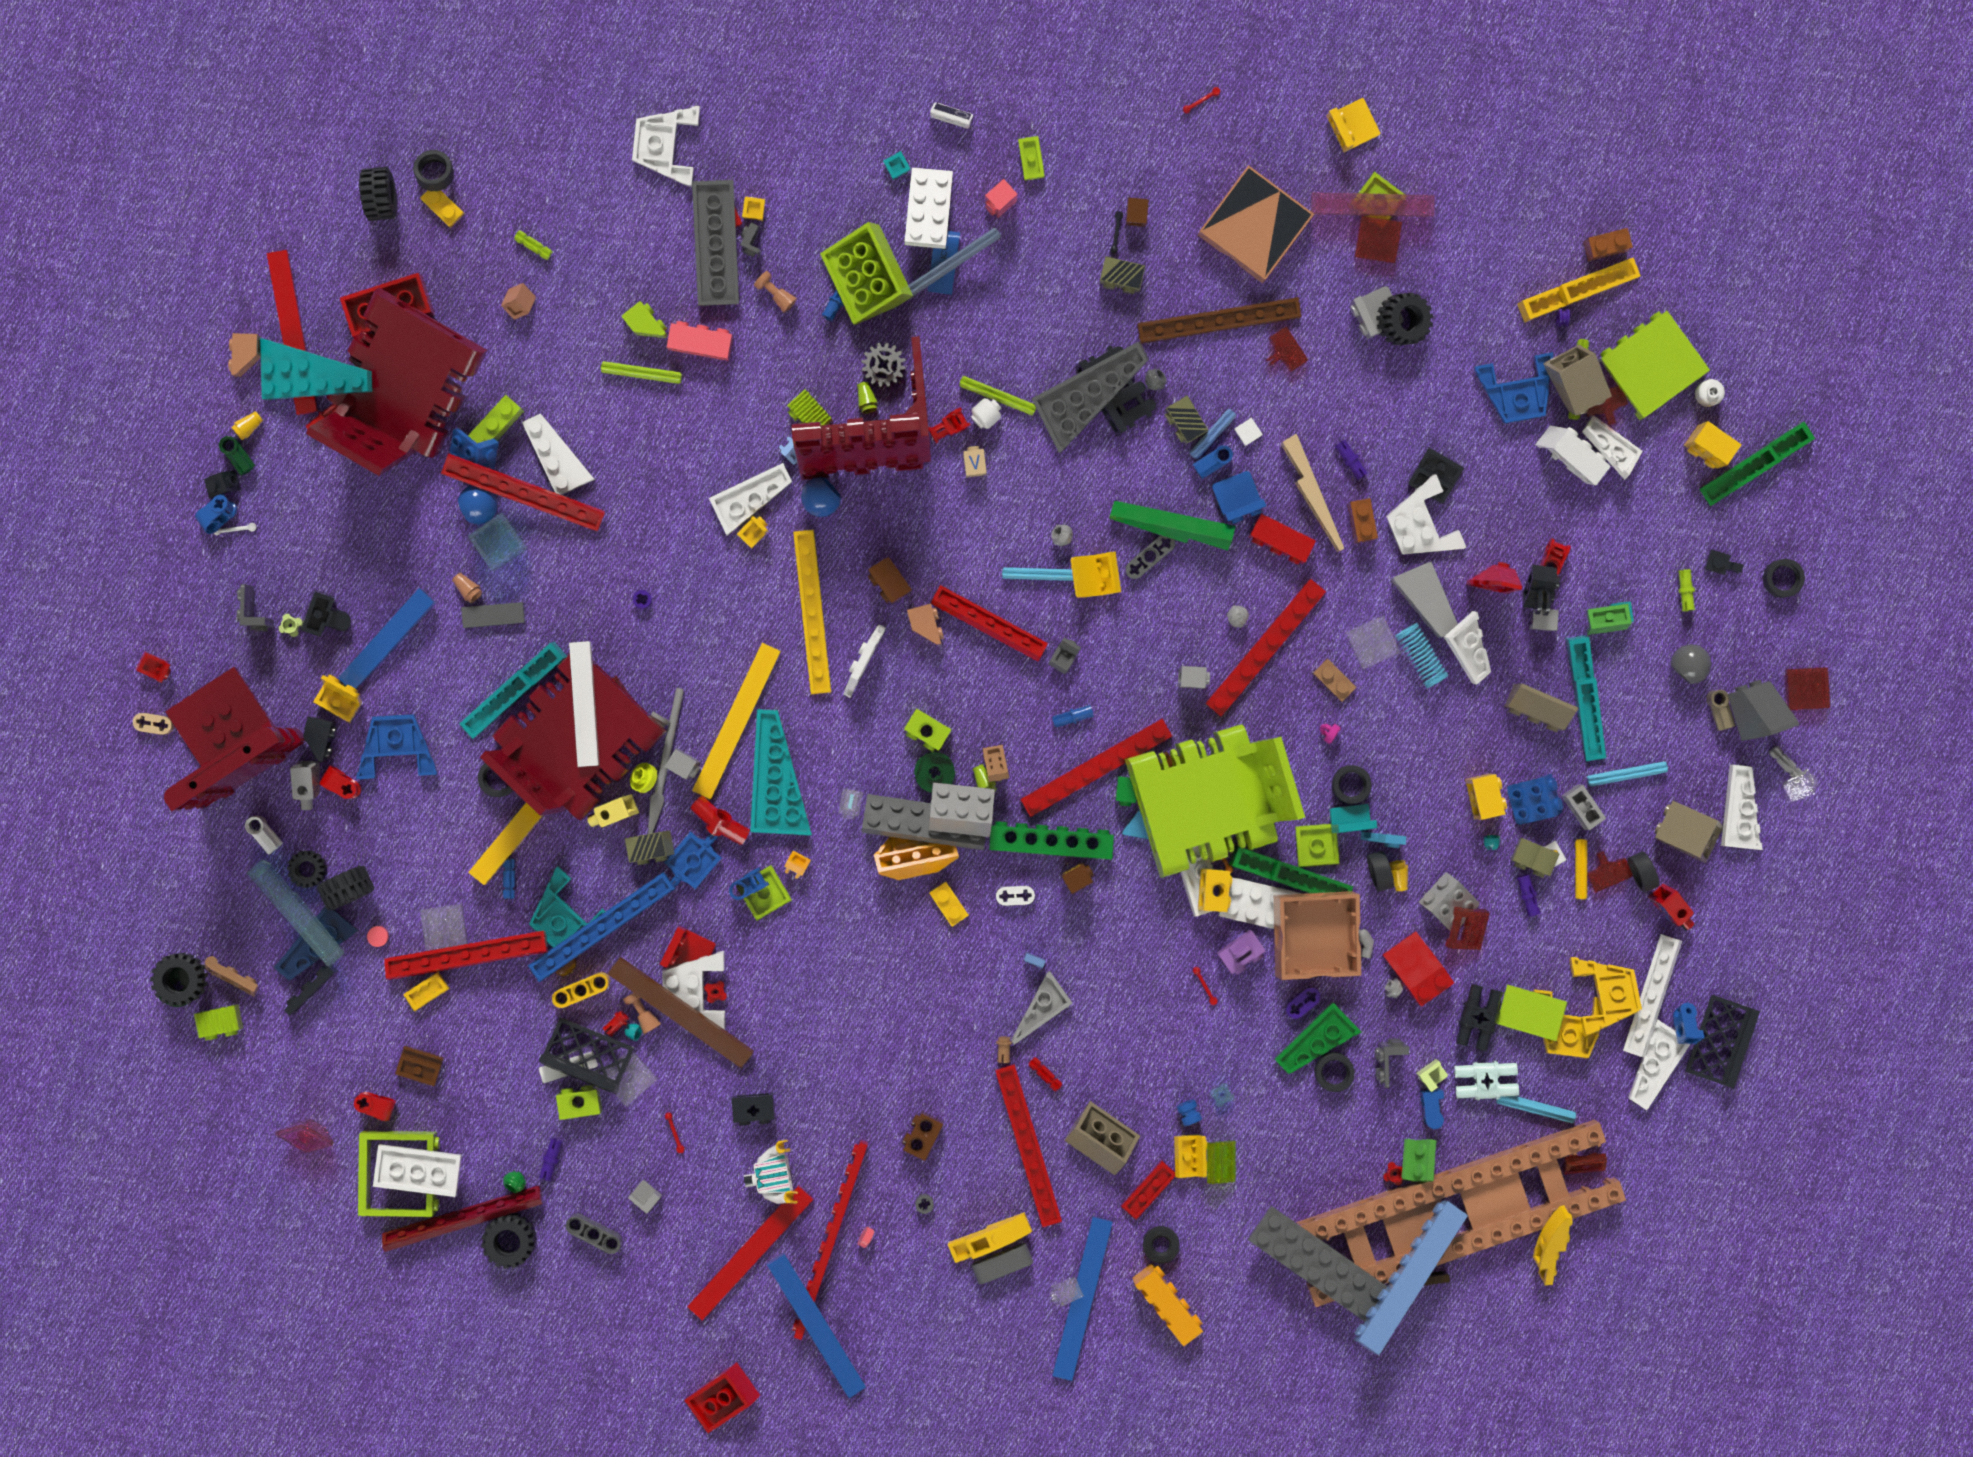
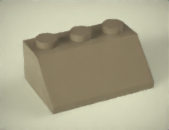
(1540, 707)
(1102, 1138)

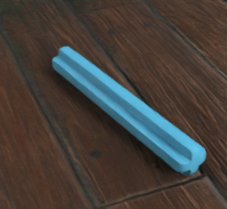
(1037, 574)
(1628, 773)
(1537, 1108)

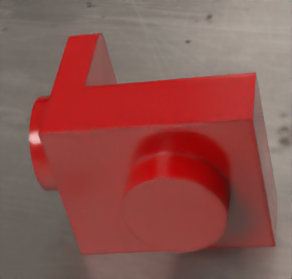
(153, 667)

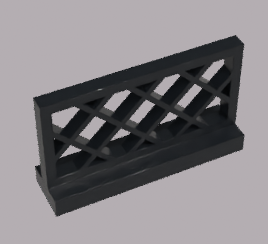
(1740, 1046)
(582, 1073)

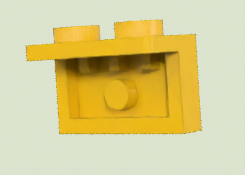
(1190, 1156)

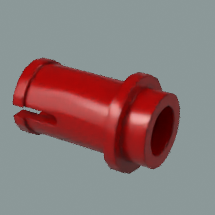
(616, 1023)

